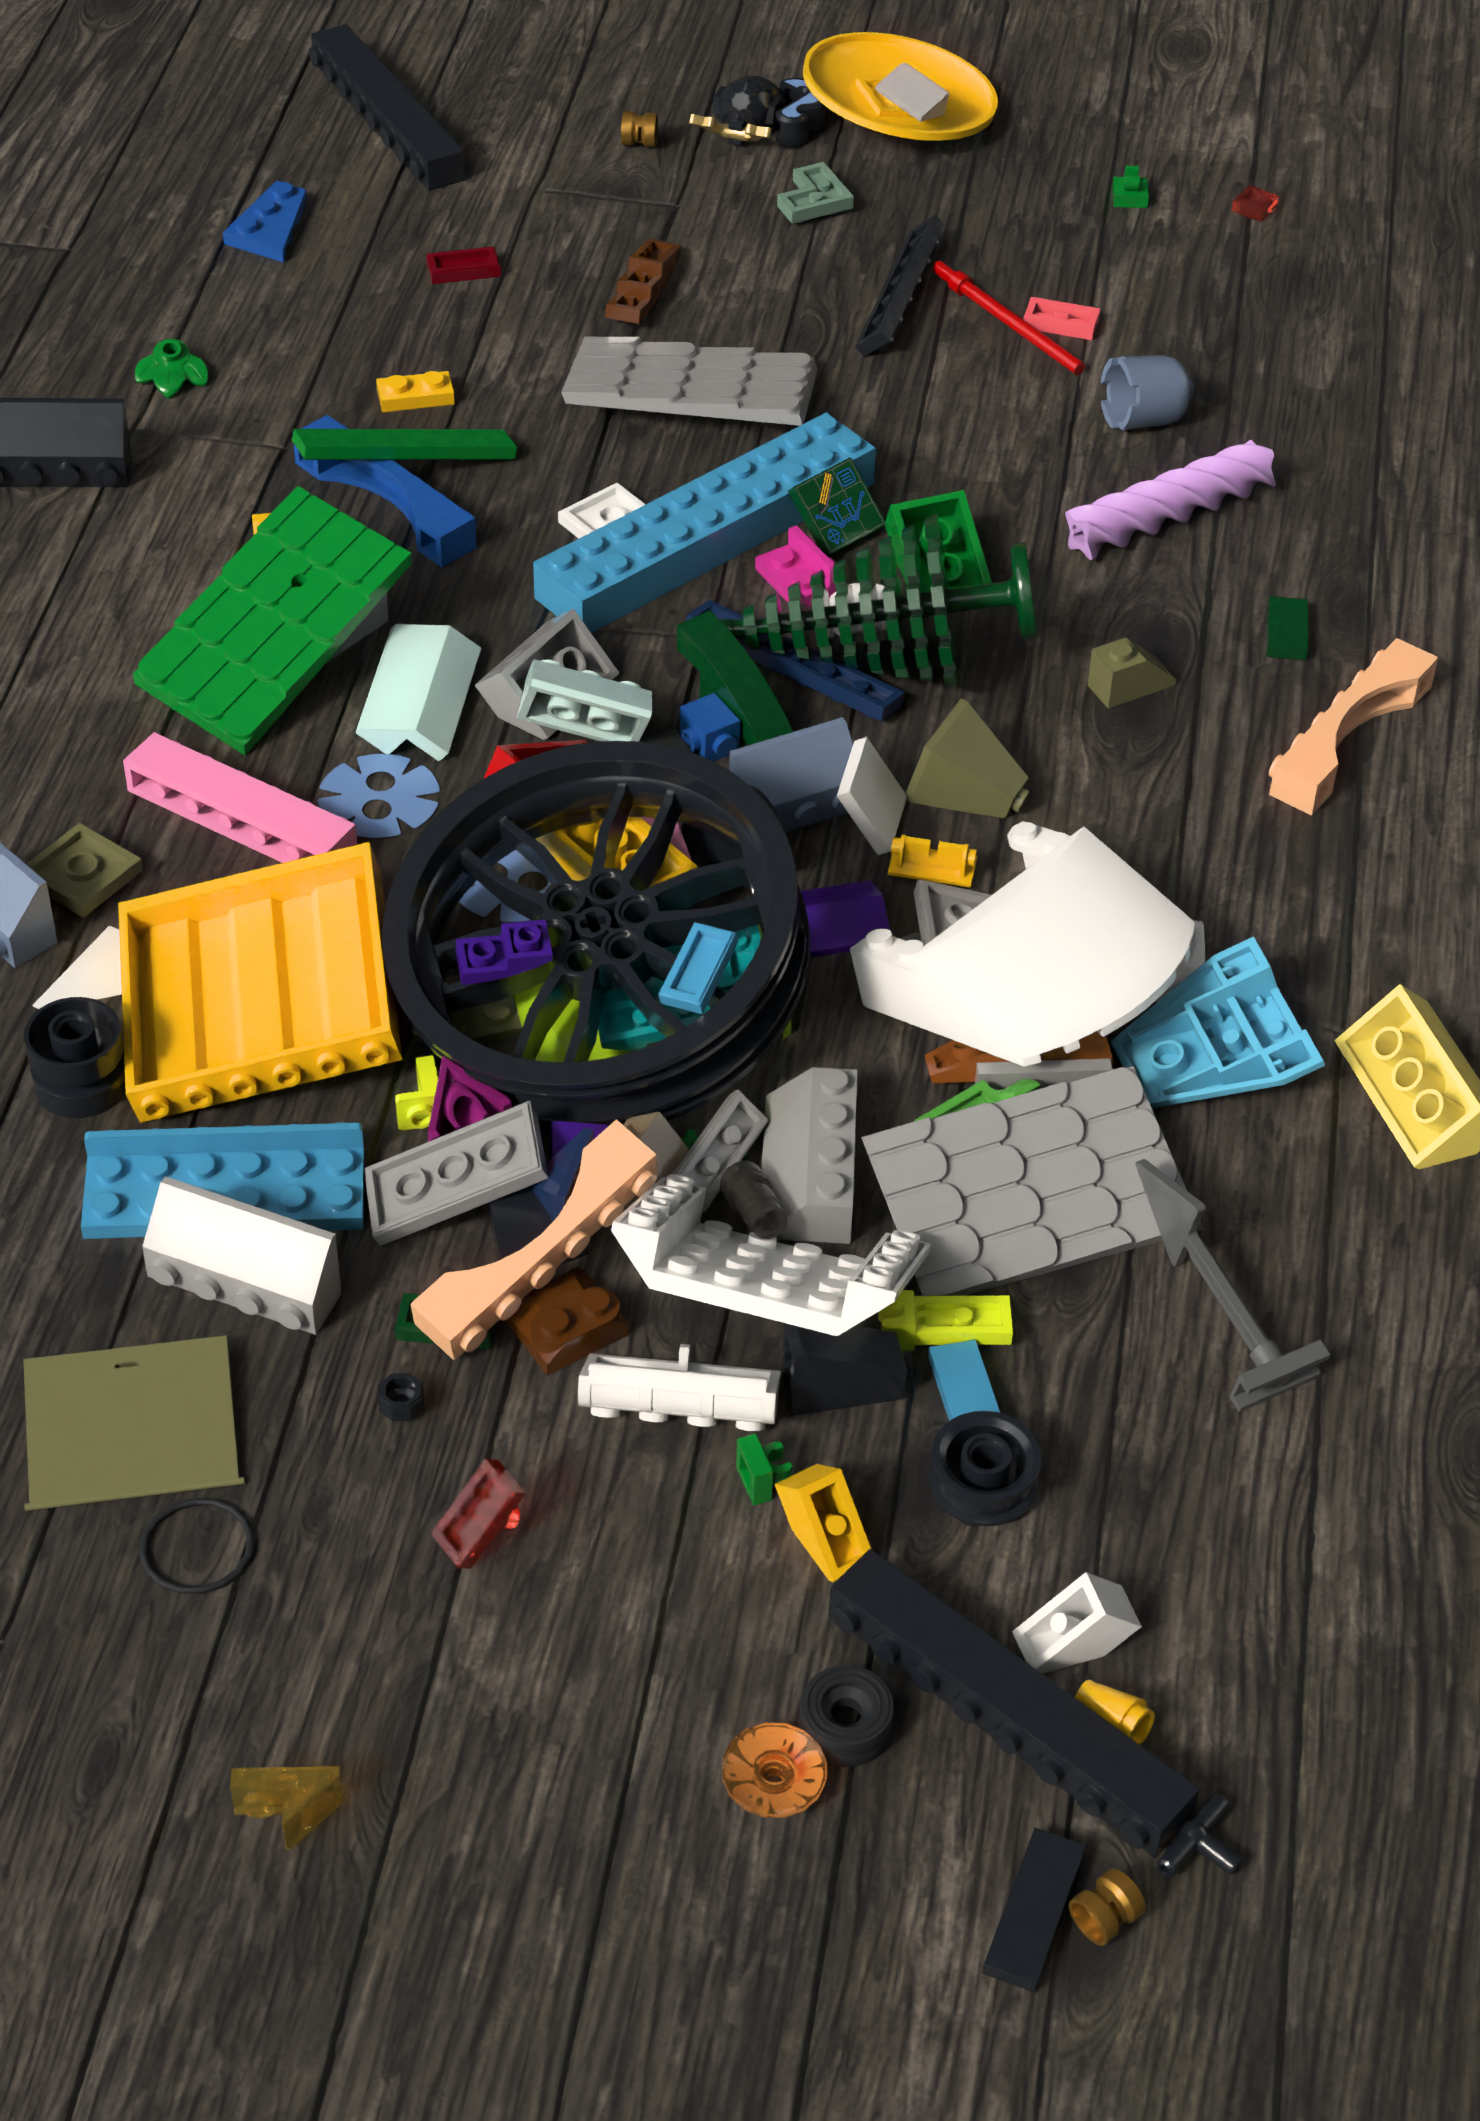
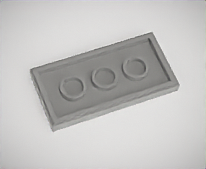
(455, 1173)

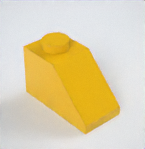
(824, 1518)

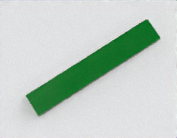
(404, 444)

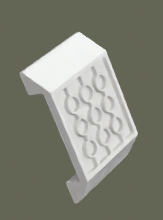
(758, 1274)

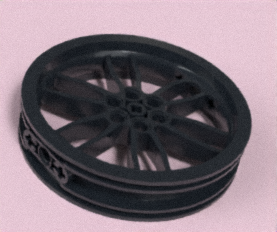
(602, 928)

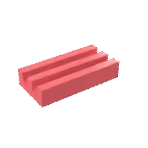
(1062, 318)

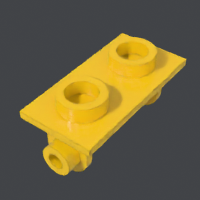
(948, 865)

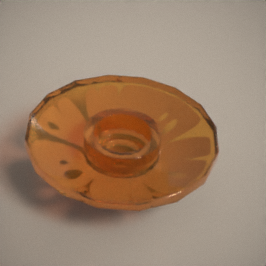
(776, 1751)

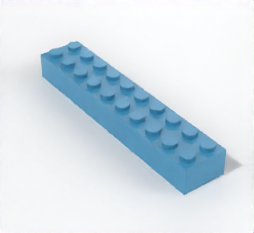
(694, 526)

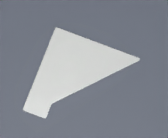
(93, 974)

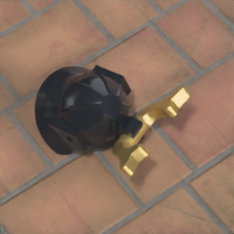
(744, 110)

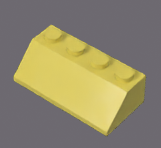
(1416, 1078)

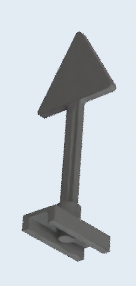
(1178, 1219)

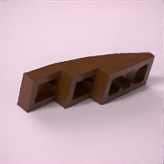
(644, 281)

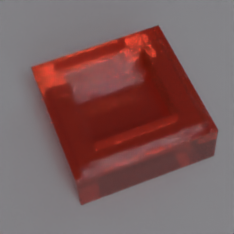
(1255, 203)

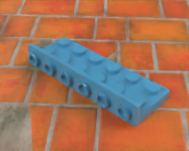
(287, 1169)

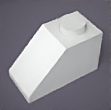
(1077, 1625)

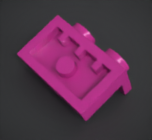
(794, 564)

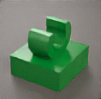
(1130, 190)
(756, 1467)

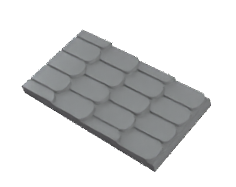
(691, 380)
(1025, 1182)

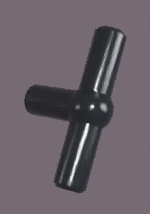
(1195, 1836)

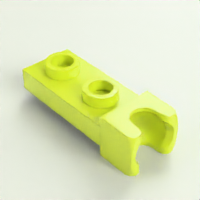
(948, 1319)

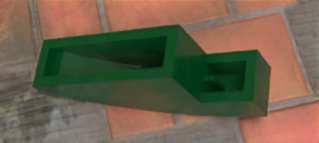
(732, 676)

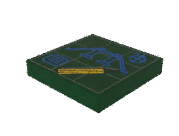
(837, 507)

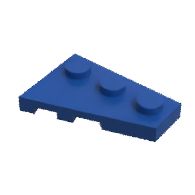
(268, 222)

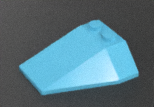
(1218, 1033)

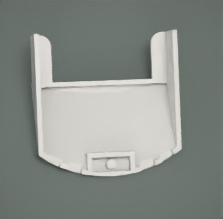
(1041, 960)

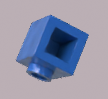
(709, 727)

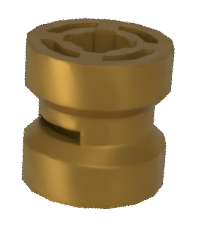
(631, 129)
(1107, 1906)

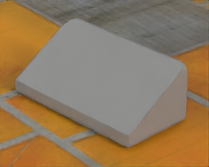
(914, 93)

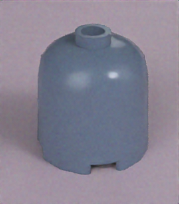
(1145, 391)

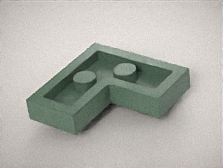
(818, 194)

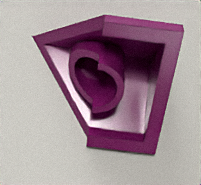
(461, 1101)

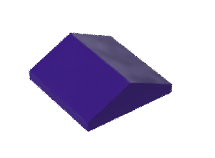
(843, 916)

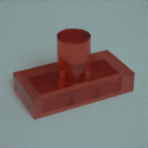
(478, 1513)

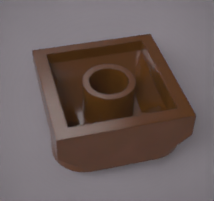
(568, 1320)

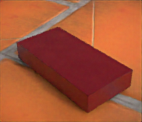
(463, 265)

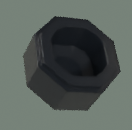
(401, 1397)

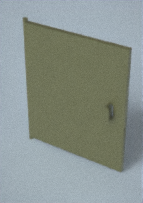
(129, 1429)

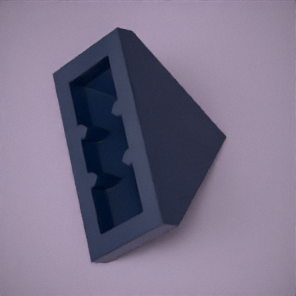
(562, 1174)

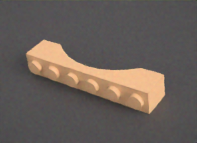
(1389, 684)
(469, 1302)

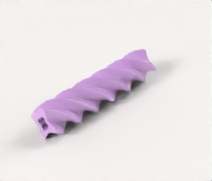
(1169, 496)

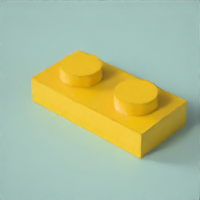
(415, 391)

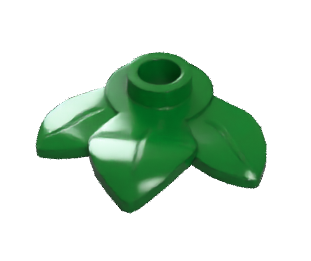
(171, 367)

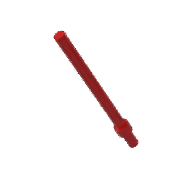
(963, 285)

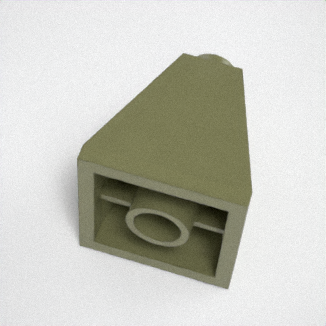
(967, 769)

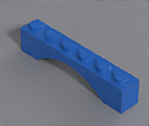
(440, 526)

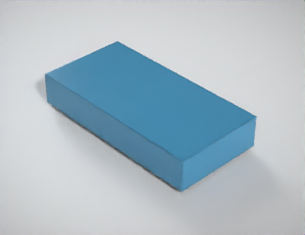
(698, 968)
(962, 1378)

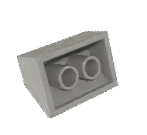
(560, 640)

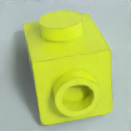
(415, 1107)

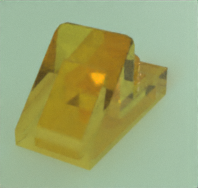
(298, 1793)

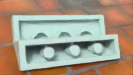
(419, 689)

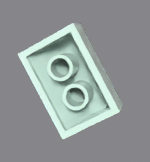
(584, 703)

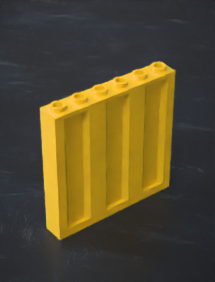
(255, 983)

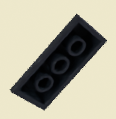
(64, 442)

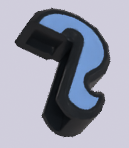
(801, 115)

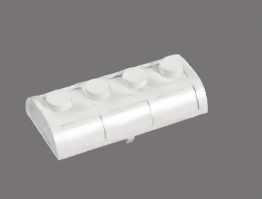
(679, 1388)

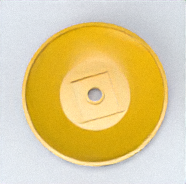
(849, 66)

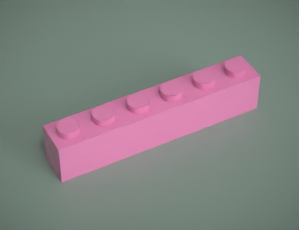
(233, 802)

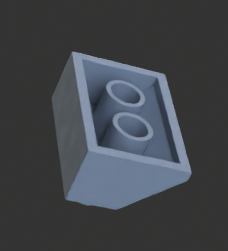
(798, 772)
(24, 911)

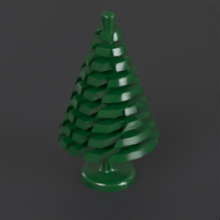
(892, 608)

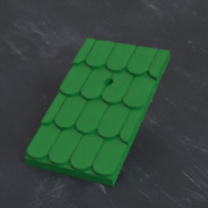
(273, 619)

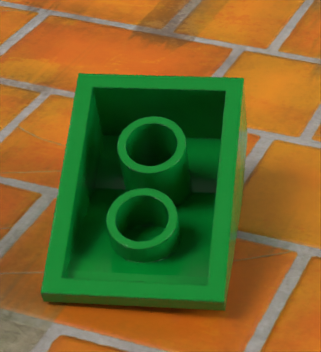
(957, 530)

